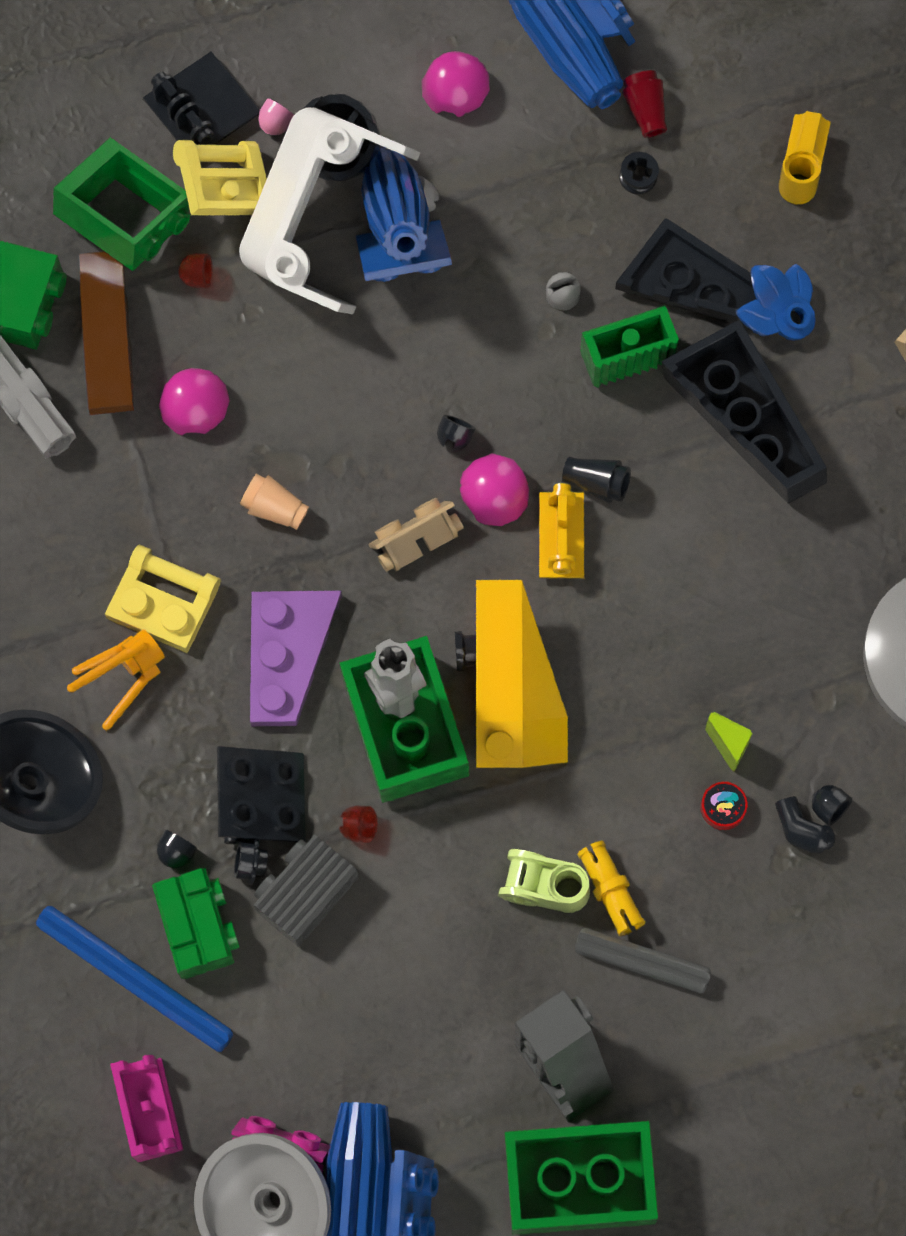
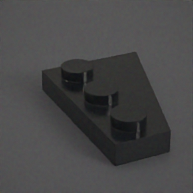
(687, 274)

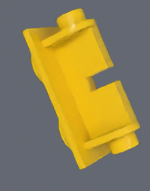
(561, 533)

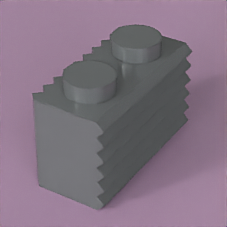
(304, 889)

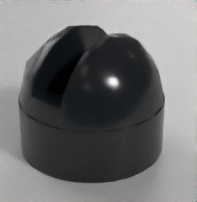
(455, 430)
(830, 803)
(174, 850)

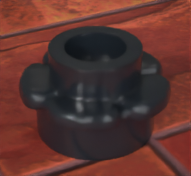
(250, 861)

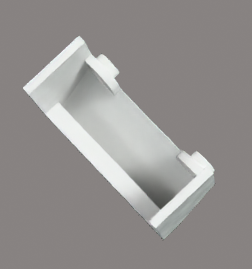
(308, 143)

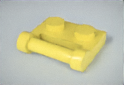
(221, 189)
(158, 612)

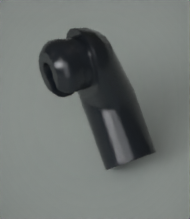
(802, 832)

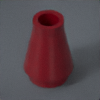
(646, 100)

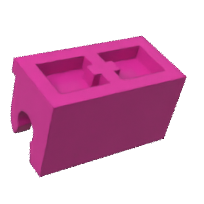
(146, 1108)

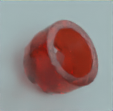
(196, 270)
(359, 824)

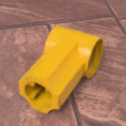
(804, 157)

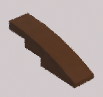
(106, 334)

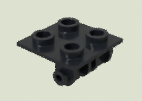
(200, 102)
(260, 795)

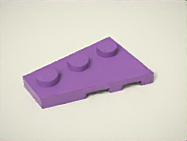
(285, 650)

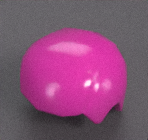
(455, 83)
(194, 401)
(495, 490)

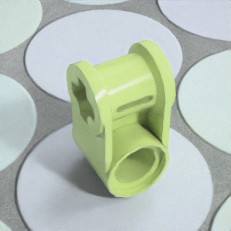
(541, 882)

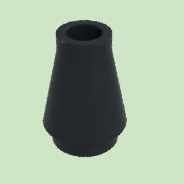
(598, 477)

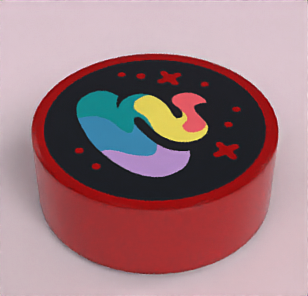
(724, 805)

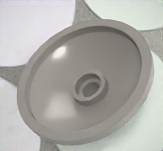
(237, 1187)

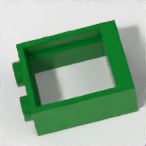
(98, 171)

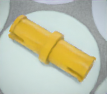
(611, 888)

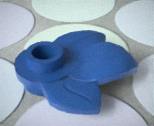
(775, 299)

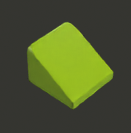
(729, 738)

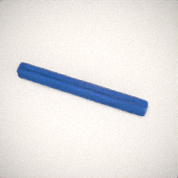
(134, 978)

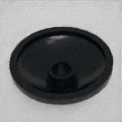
(55, 765)

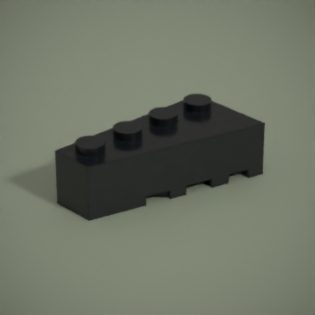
(744, 404)

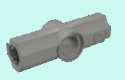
(30, 405)
(395, 678)

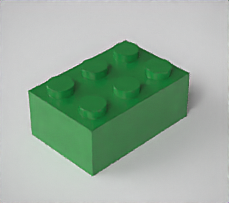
(410, 750)
(580, 1178)

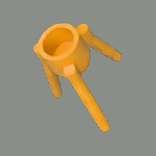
(136, 655)

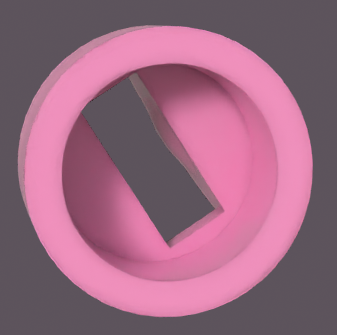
(274, 118)

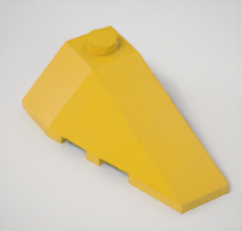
(517, 696)

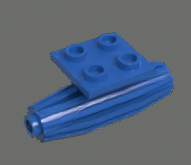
(573, 43)
(399, 222)
(370, 1190)

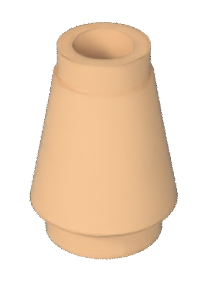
(273, 502)

